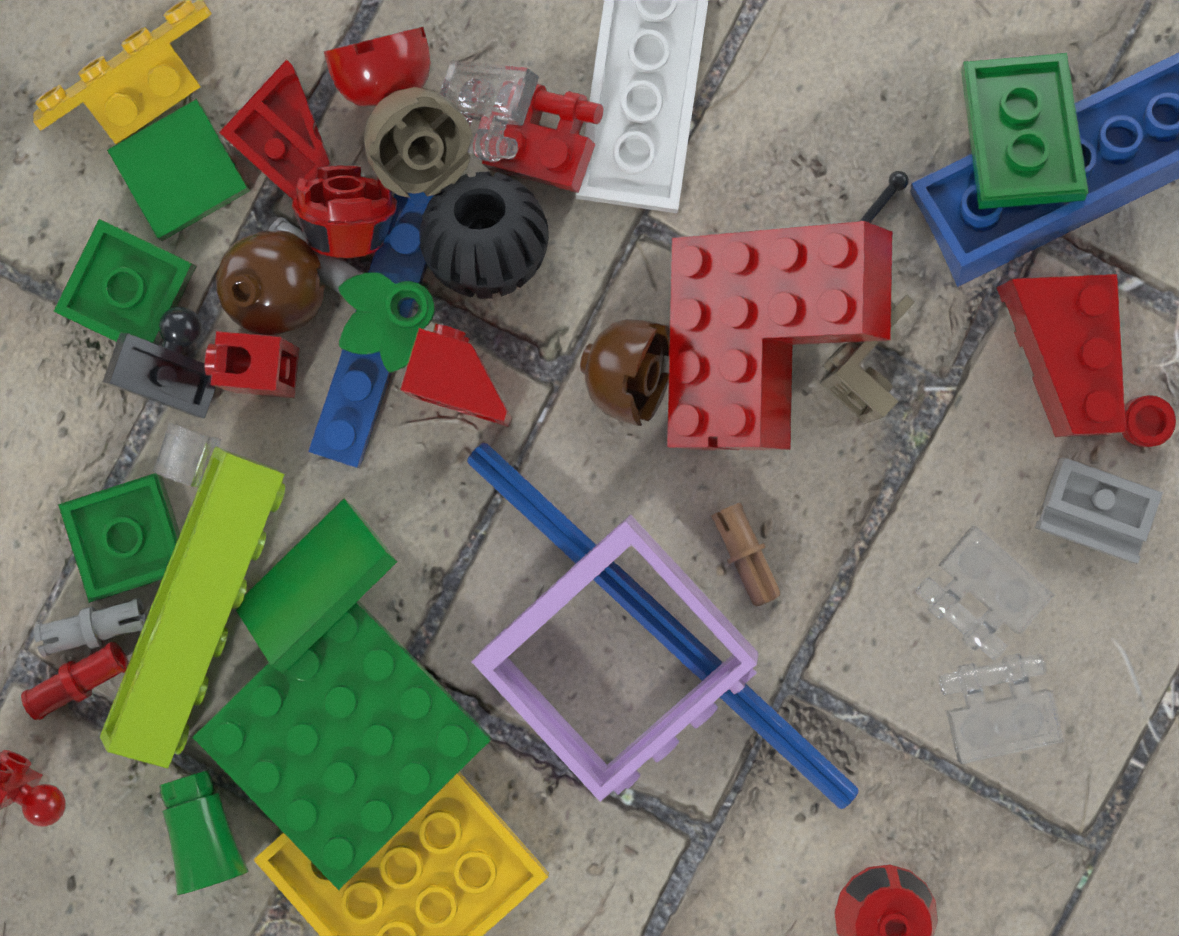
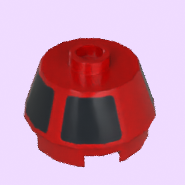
(343, 212)
(886, 903)

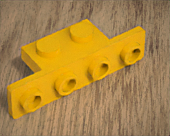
(134, 83)

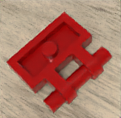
(549, 154)

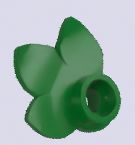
(378, 321)

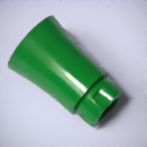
(199, 834)

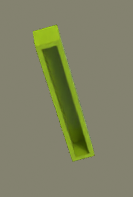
(192, 609)

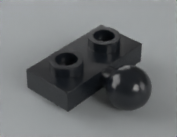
(163, 371)

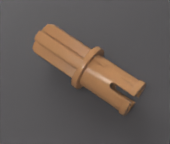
(746, 554)

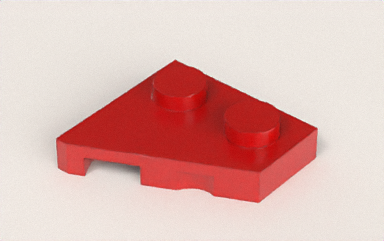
(279, 132)

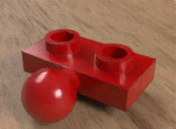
(40, 804)

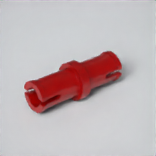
(74, 681)

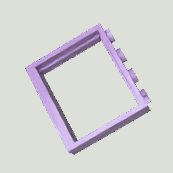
(660, 737)

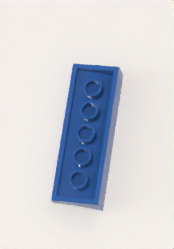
(1127, 152)

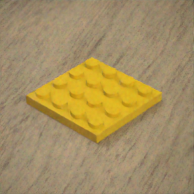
(440, 875)

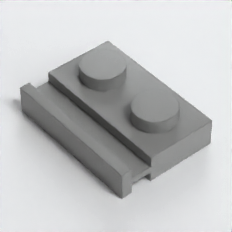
(1098, 510)

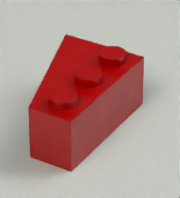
(1073, 349)

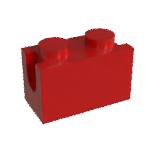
(253, 364)

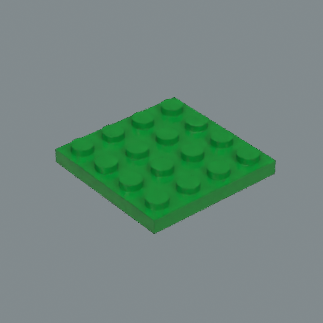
(343, 743)

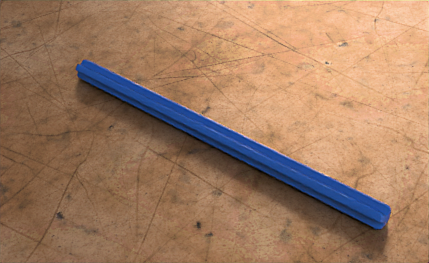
(662, 625)

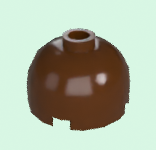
(270, 283)
(626, 368)

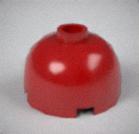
(380, 66)

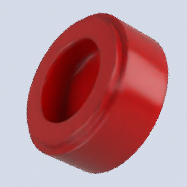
(1148, 421)

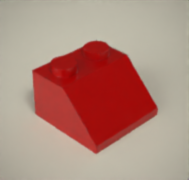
(452, 375)

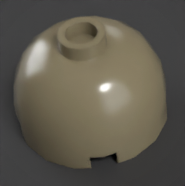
(417, 142)

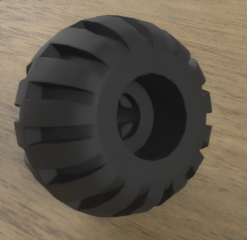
(484, 235)

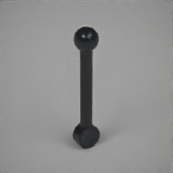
(897, 181)

